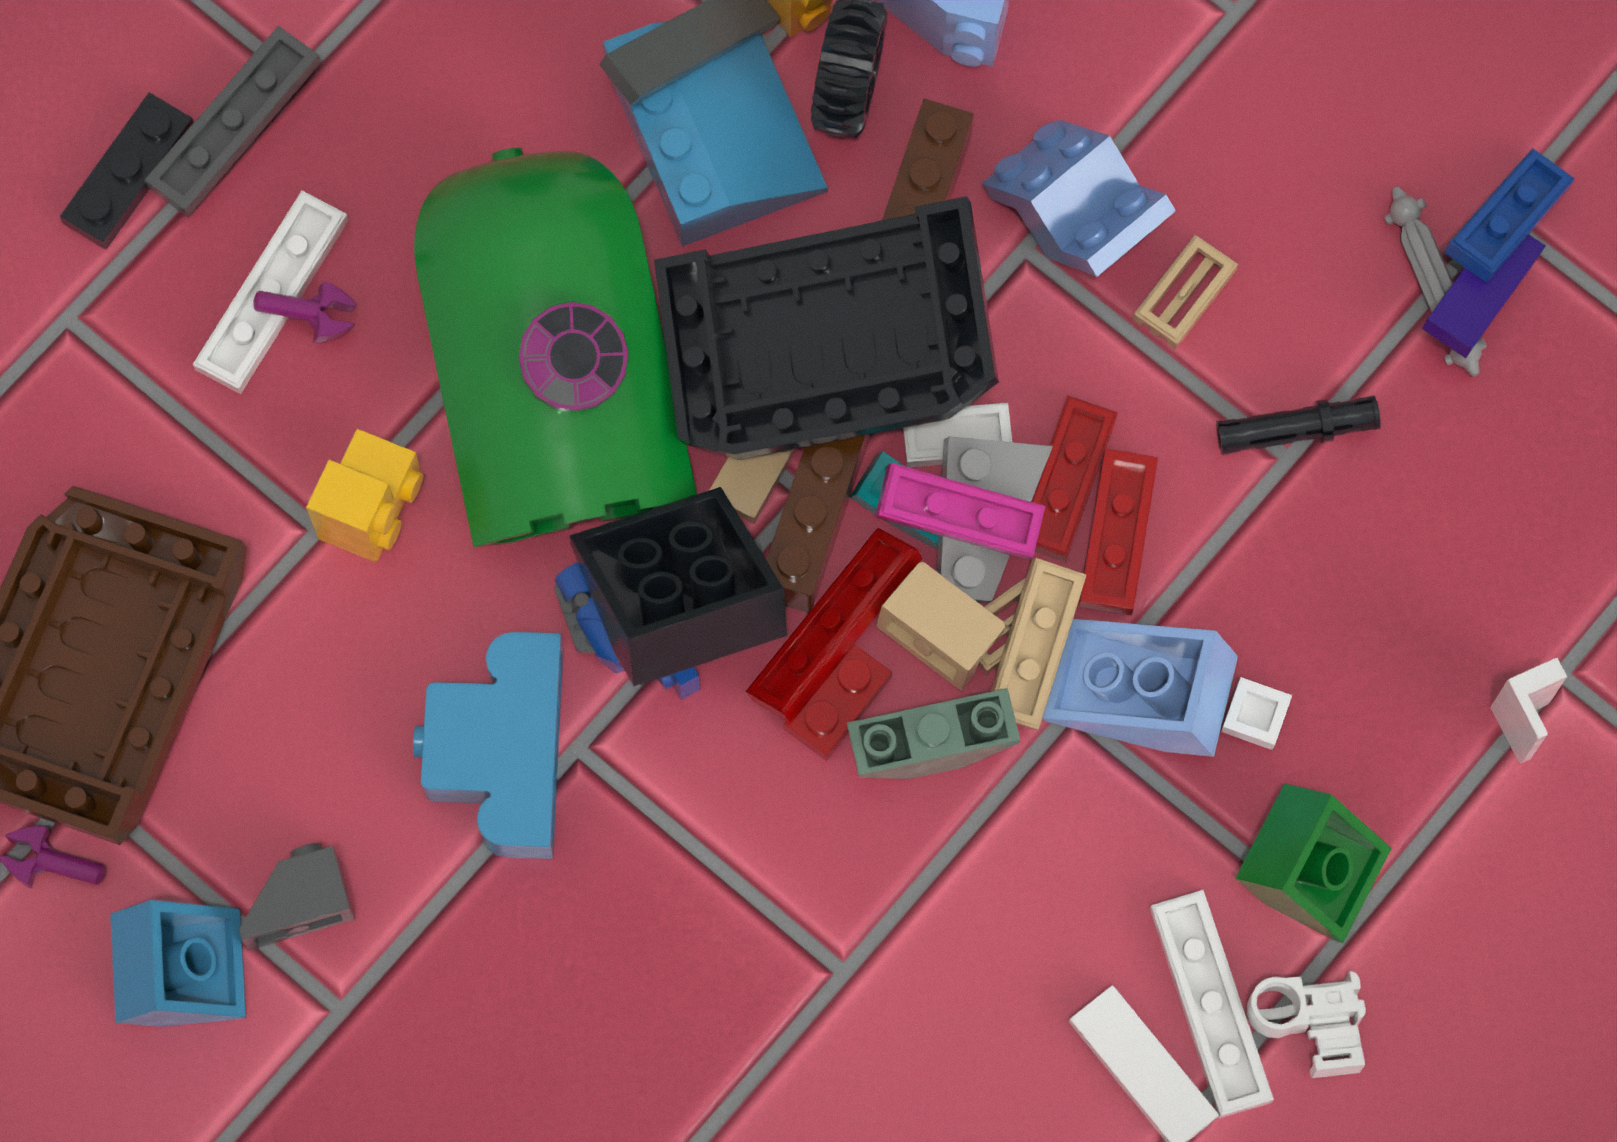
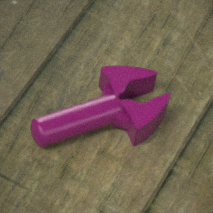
(310, 310)
(48, 859)

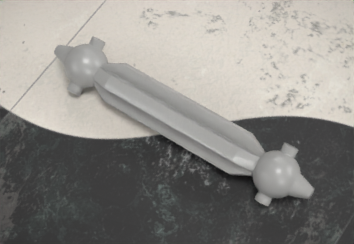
(1428, 264)

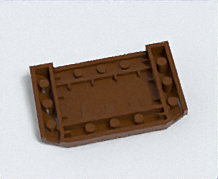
(102, 655)

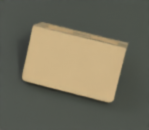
(939, 624)

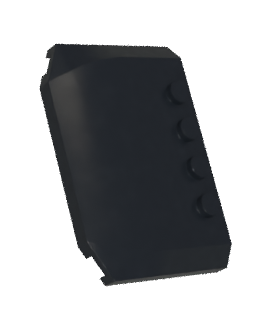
(827, 333)

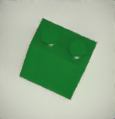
(1314, 861)

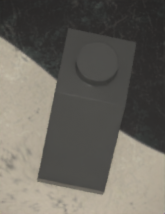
(298, 898)

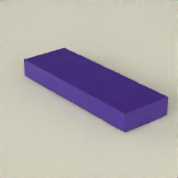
(1473, 304)

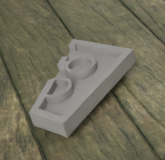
(994, 466)

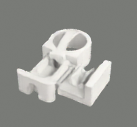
(1327, 1015)

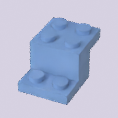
(1077, 196)

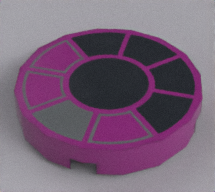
(573, 357)

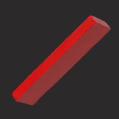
(833, 625)

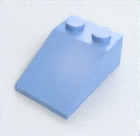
(956, 28)
(1144, 685)

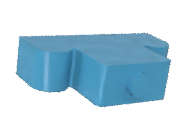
(500, 744)

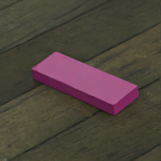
(960, 511)

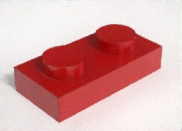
(839, 700)

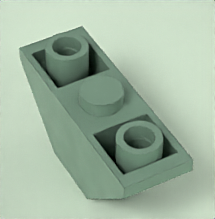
(934, 736)

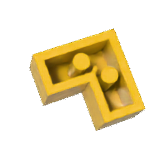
(363, 496)

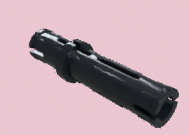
(1290, 426)

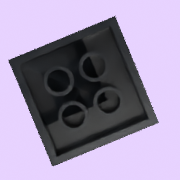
(680, 586)

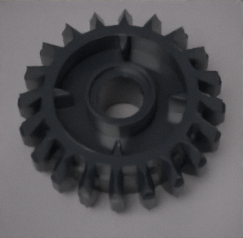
(848, 67)

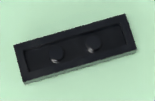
(119, 177)

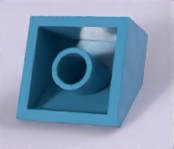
(177, 964)

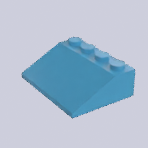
(722, 142)

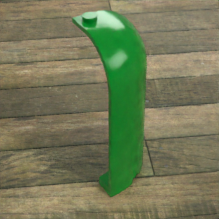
(490, 259)

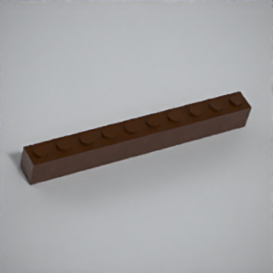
(831, 468)

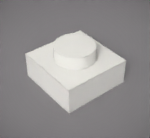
(1256, 713)

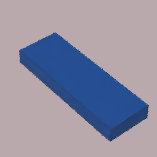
(1509, 215)

